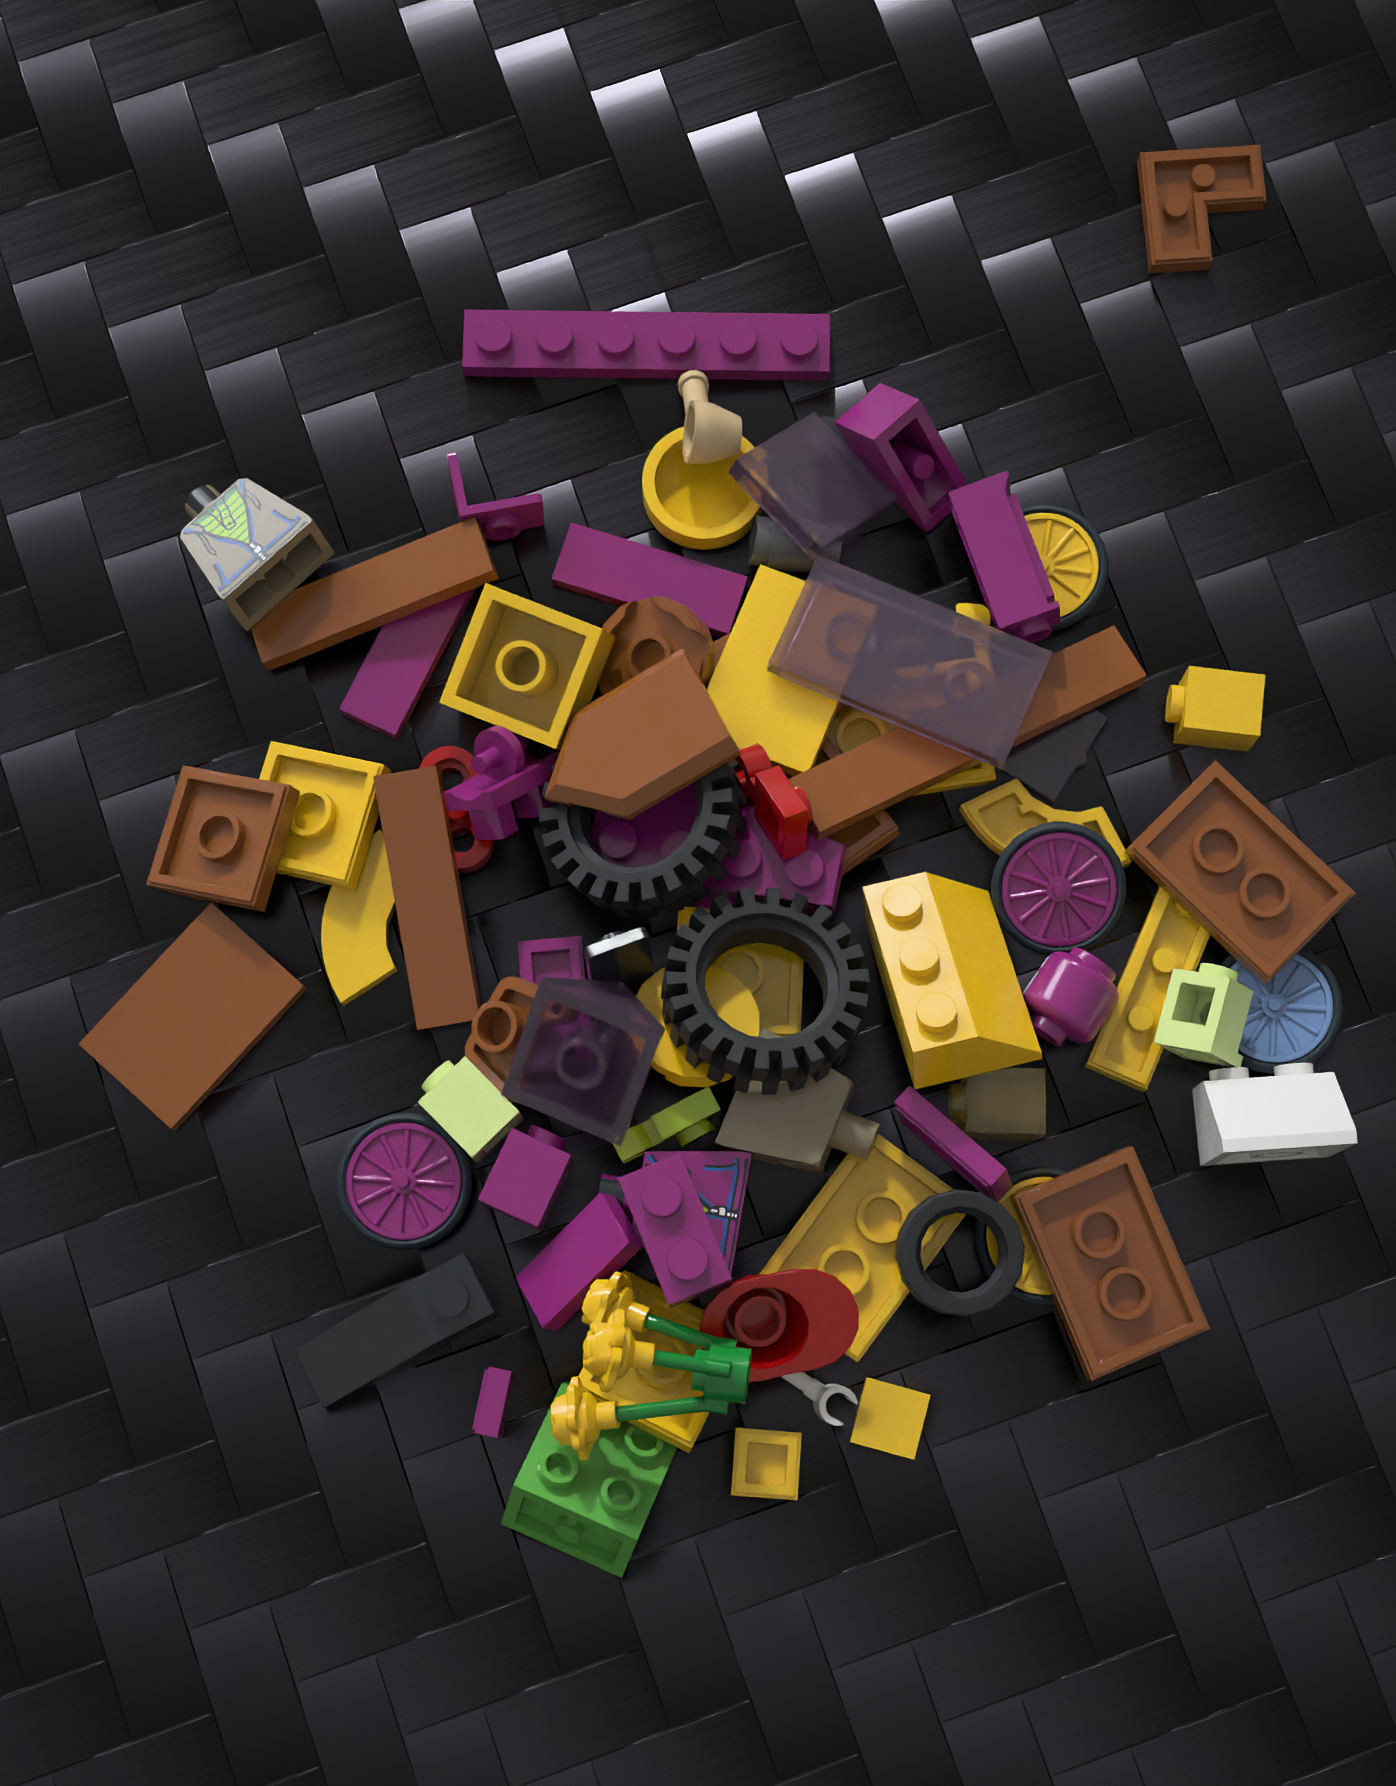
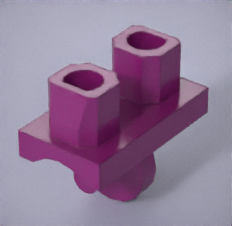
(502, 777)

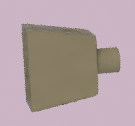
(798, 1125)

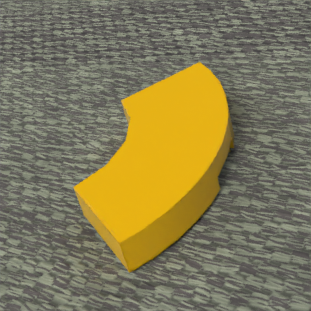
(1011, 810)
(358, 928)

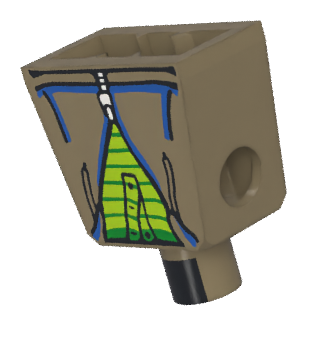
(251, 546)

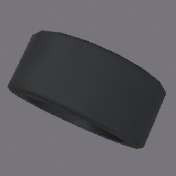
(1009, 1259)

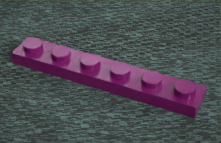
(646, 344)

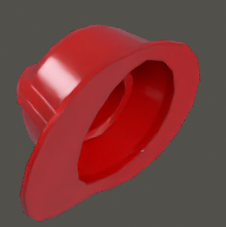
(787, 1319)

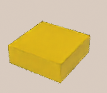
(889, 1418)
(766, 1464)

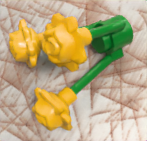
(611, 1351)

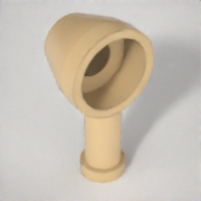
(708, 429)

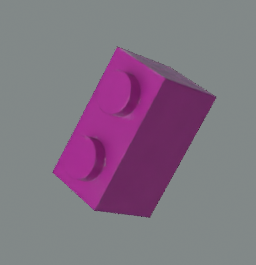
(675, 1230)

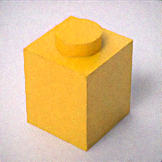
(1216, 708)

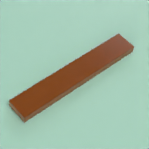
(908, 763)

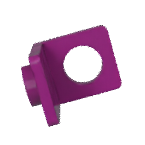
(497, 518)

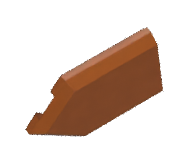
(641, 742)

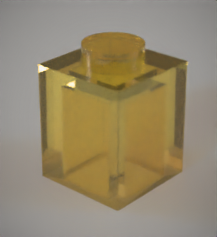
(1001, 1104)

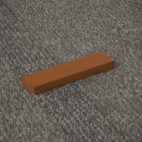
(375, 593)
(428, 896)

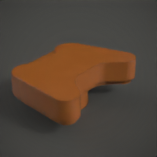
(499, 1027)

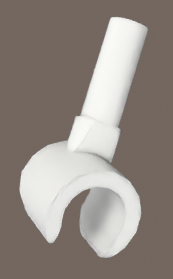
(819, 1394)

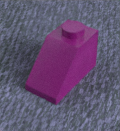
(905, 451)

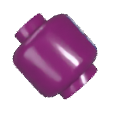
(1071, 997)

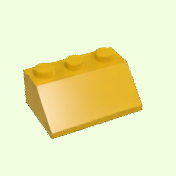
(947, 978)

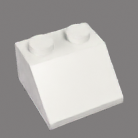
(1271, 1116)

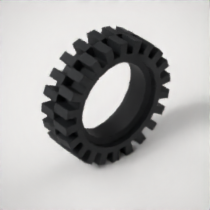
(664, 881)
(755, 1057)

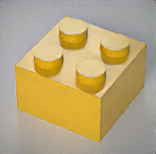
(526, 666)

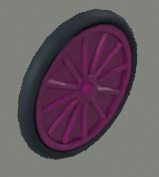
(1058, 888)
(404, 1181)

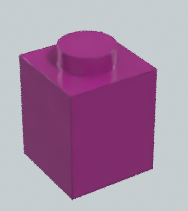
(528, 1176)

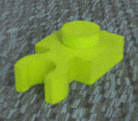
(683, 1121)

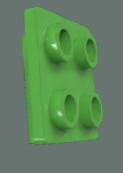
(594, 1504)

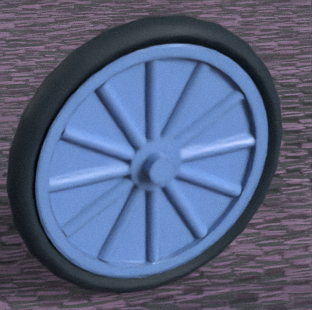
(1291, 1015)

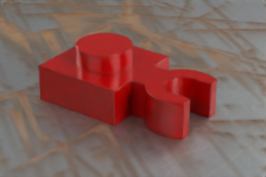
(778, 806)

